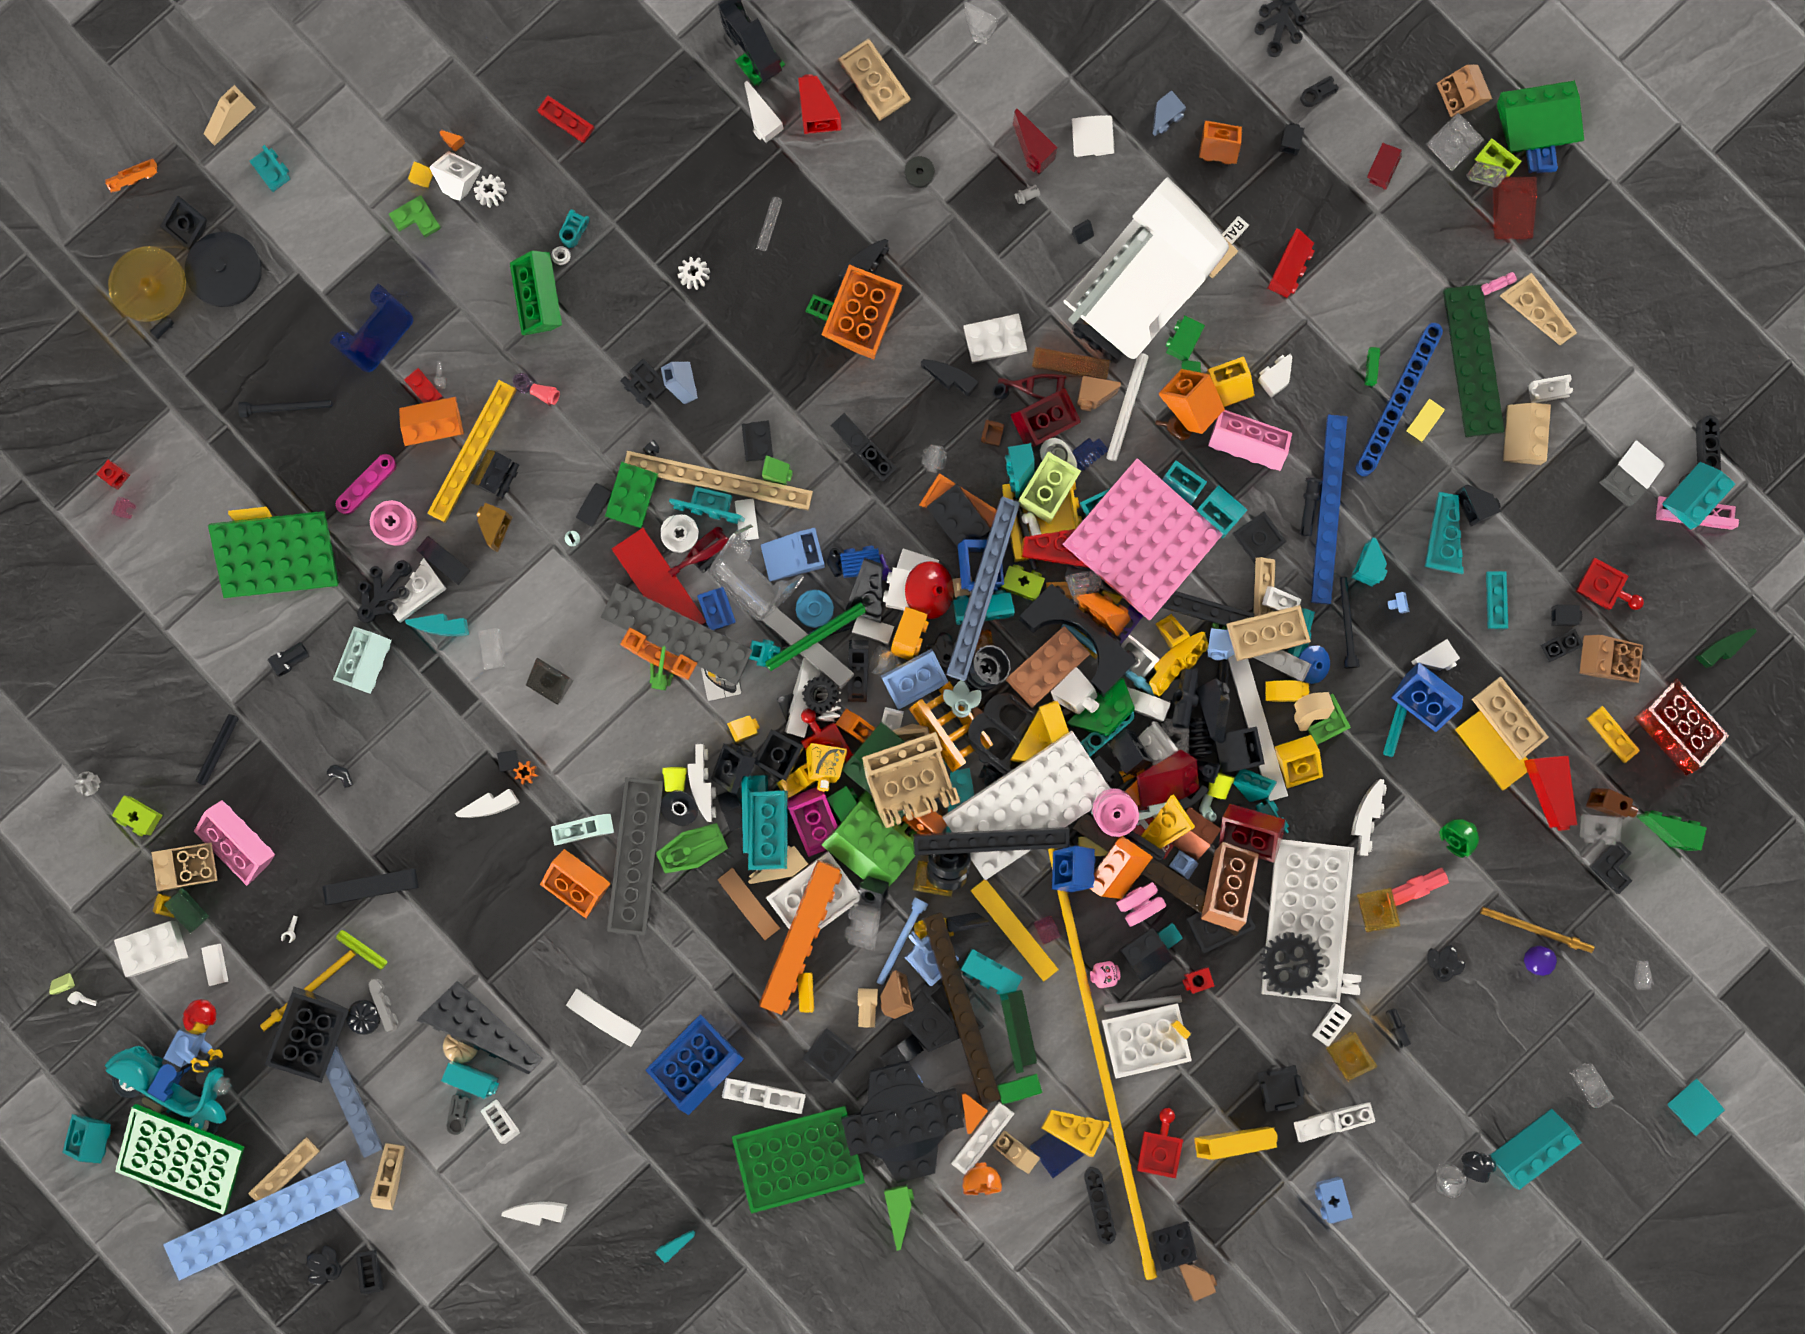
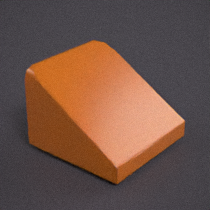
(453, 140)

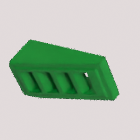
(812, 304)

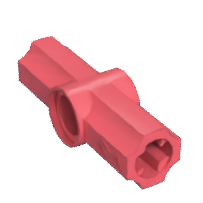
(1419, 886)

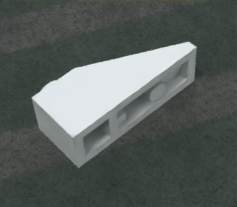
(764, 119)
(1149, 705)

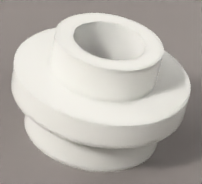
(560, 250)

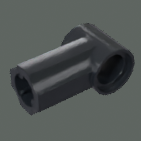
(284, 661)

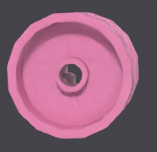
(385, 515)
(1110, 802)
(1139, 901)

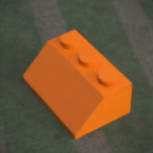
(430, 421)
(1119, 869)
(574, 883)

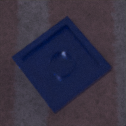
(1055, 1153)

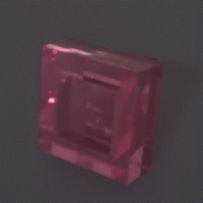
(120, 508)

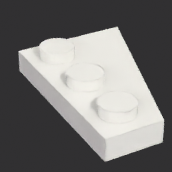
(423, 587)

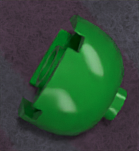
(1461, 837)

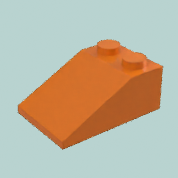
(1105, 612)

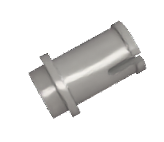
(1027, 194)

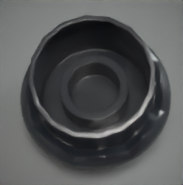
(363, 1017)
(1478, 1166)

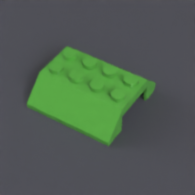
(868, 845)

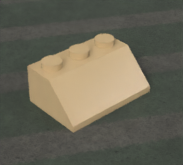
(1527, 433)

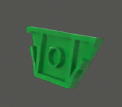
(1110, 714)

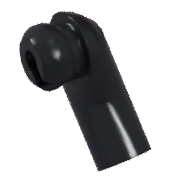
(833, 562)
(342, 773)

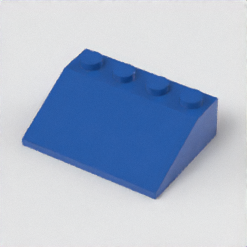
(694, 1065)

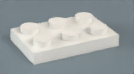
(995, 338)

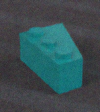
(990, 973)

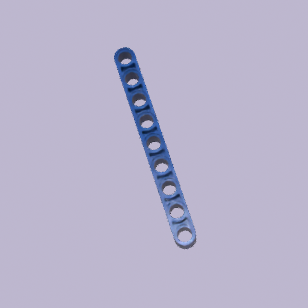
(1402, 391)

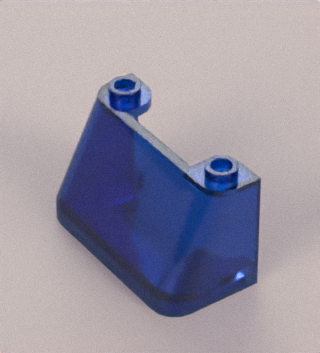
(377, 334)

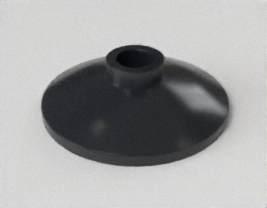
(674, 812)

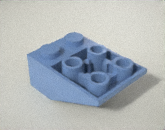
(792, 555)

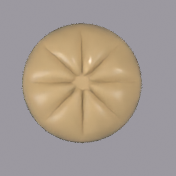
(458, 1051)

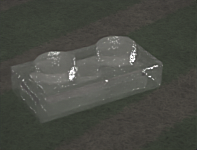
(1486, 174)

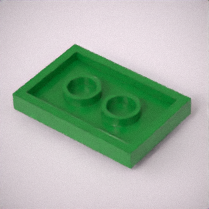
(631, 494)

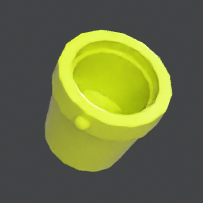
(674, 778)
(1221, 786)

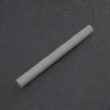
(1142, 1003)

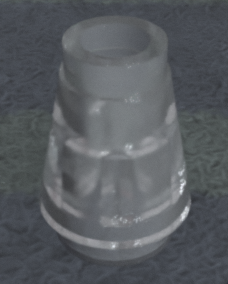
(1643, 977)

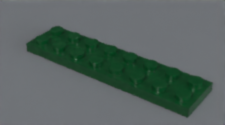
(1473, 361)

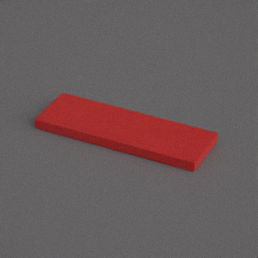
(652, 577)

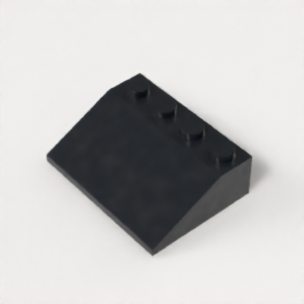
(306, 1035)

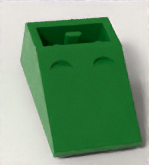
(1673, 831)

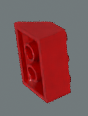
(1292, 264)

